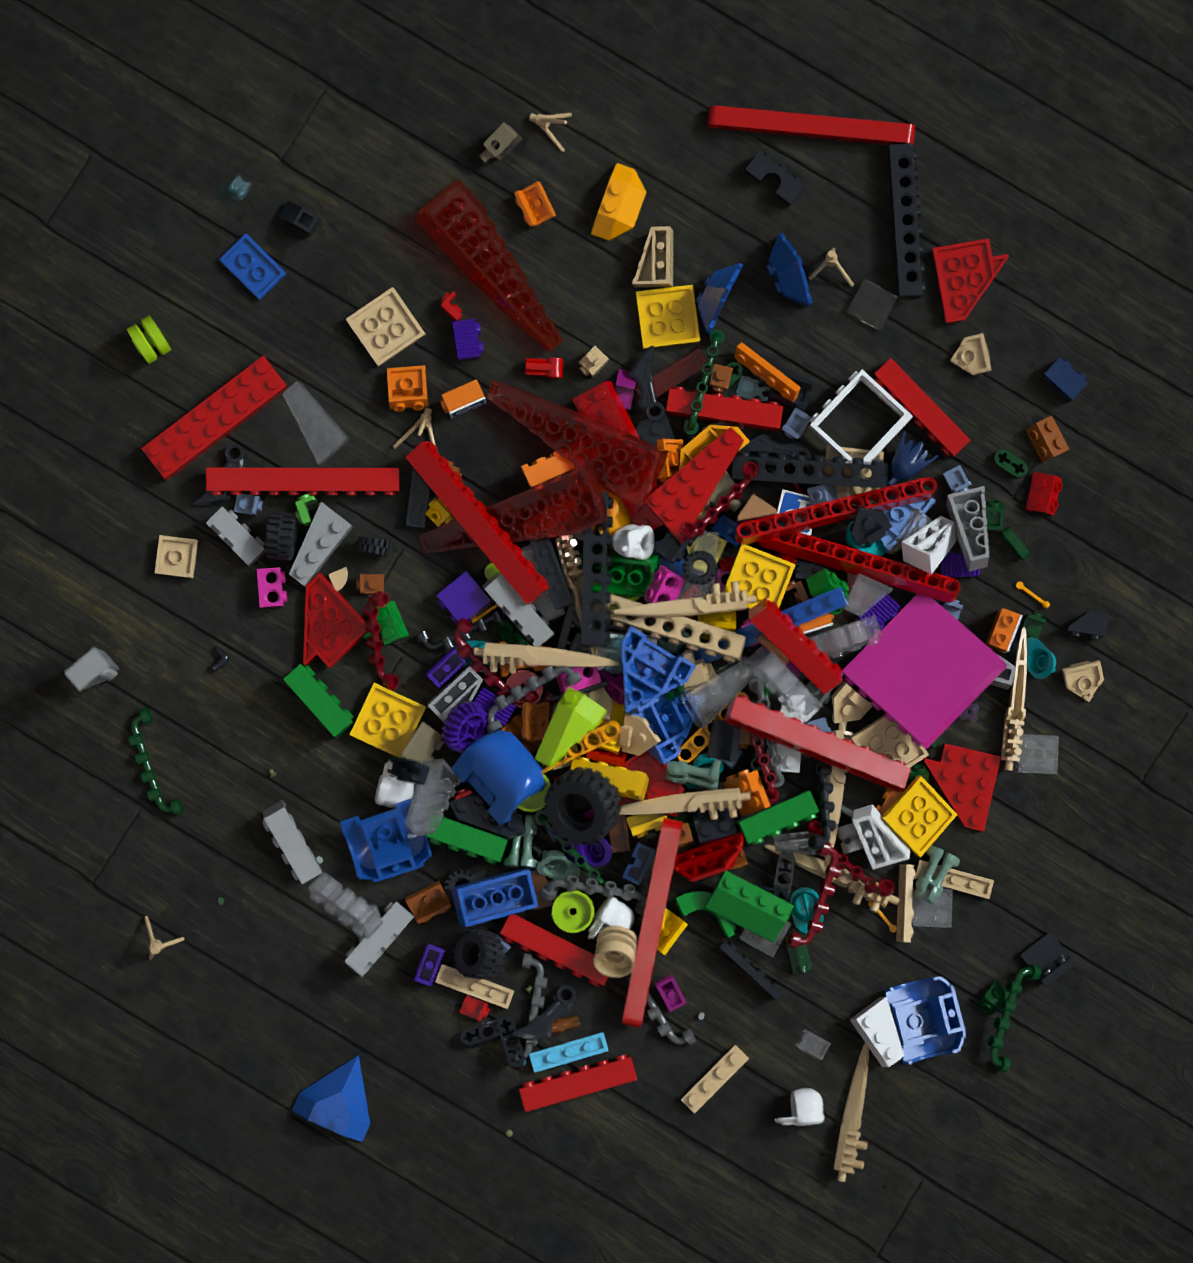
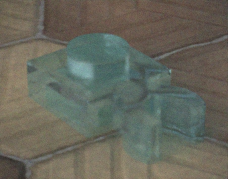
(749, 388)

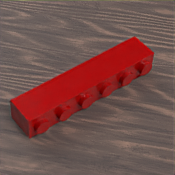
(922, 408)
(732, 409)
(795, 645)
(553, 947)
(577, 1084)

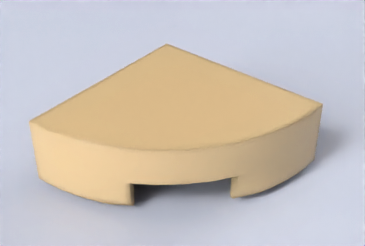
(339, 578)

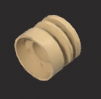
(615, 951)

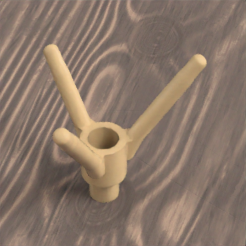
(544, 121)
(831, 260)
(423, 423)
(157, 945)

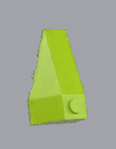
(571, 721)

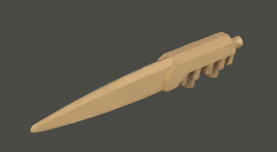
(572, 574)
(711, 603)
(533, 656)
(1015, 712)
(838, 780)
(690, 802)
(818, 867)
(851, 1120)

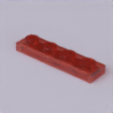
(677, 373)

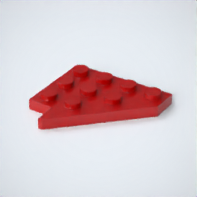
(964, 275)
(330, 623)
(967, 782)
(658, 785)

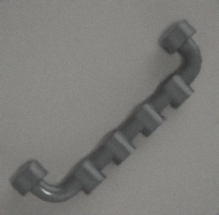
(533, 684)
(757, 686)
(572, 883)
(537, 1000)
(664, 1027)

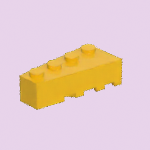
(628, 783)

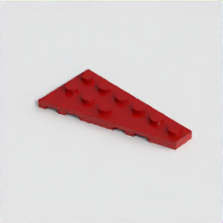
(689, 489)

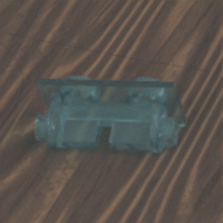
(616, 646)

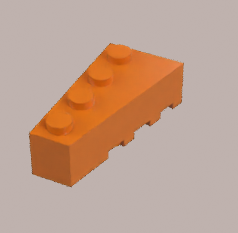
(547, 469)

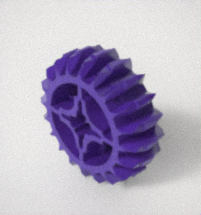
(464, 726)

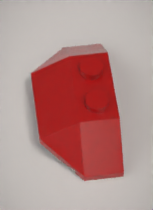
(709, 858)

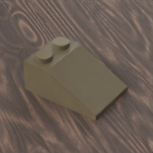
(423, 744)

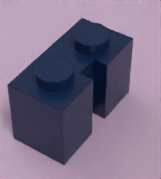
(1065, 379)
(643, 858)

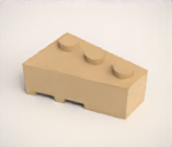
(657, 260)

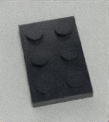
(709, 829)

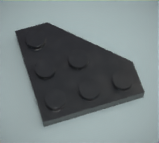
(474, 811)

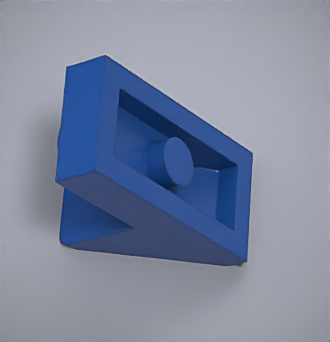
(727, 530)

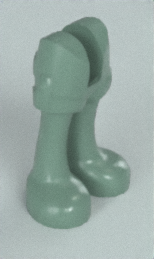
(683, 773)
(527, 859)
(935, 885)

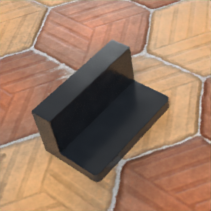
(724, 741)

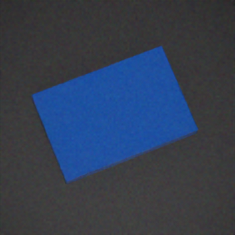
(252, 266)

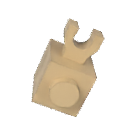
(593, 362)
(701, 671)

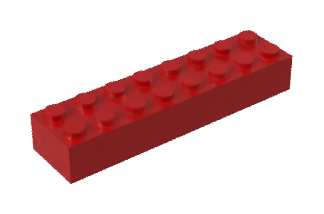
(606, 406)
(215, 418)

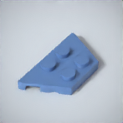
(898, 518)

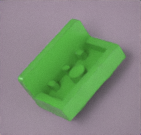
(303, 514)

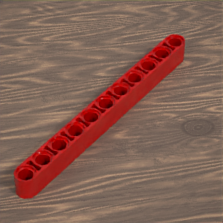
(810, 125)
(829, 516)
(867, 562)
(652, 922)

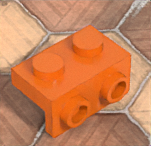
(534, 205)

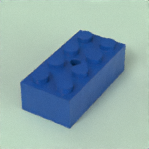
(512, 893)

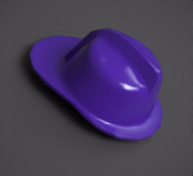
(595, 854)

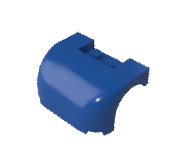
(500, 772)
(384, 844)
(926, 1018)

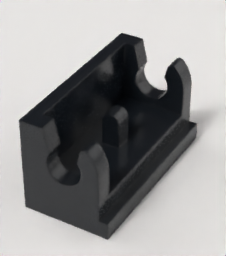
(806, 569)
(409, 770)

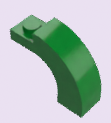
(697, 901)

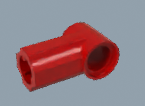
(548, 367)

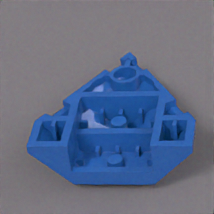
(788, 272)
(715, 294)
(649, 670)
(670, 723)
(337, 1102)

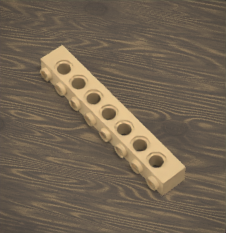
(730, 654)

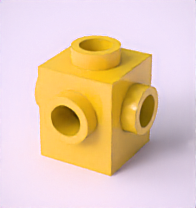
(439, 512)

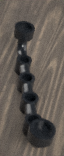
(448, 642)
(825, 806)

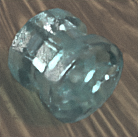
(240, 187)

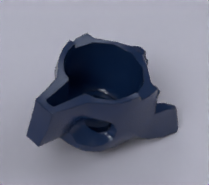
(907, 461)

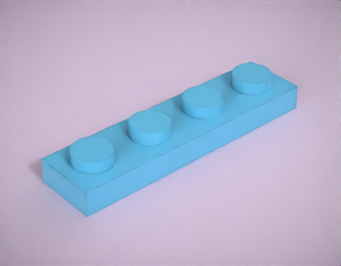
(568, 1052)

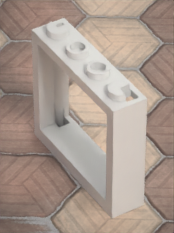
(842, 393)

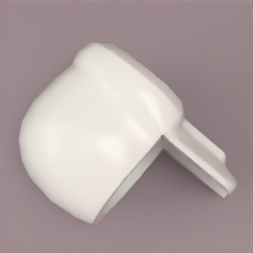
(634, 541)
(391, 790)
(611, 914)
(805, 1108)

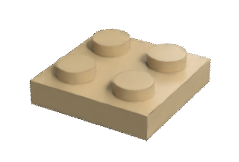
(176, 556)

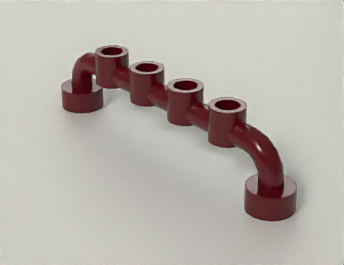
(689, 530)
(381, 600)
(491, 678)
(771, 792)
(883, 889)
(820, 907)

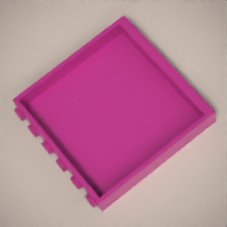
(923, 670)

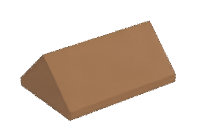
(755, 509)

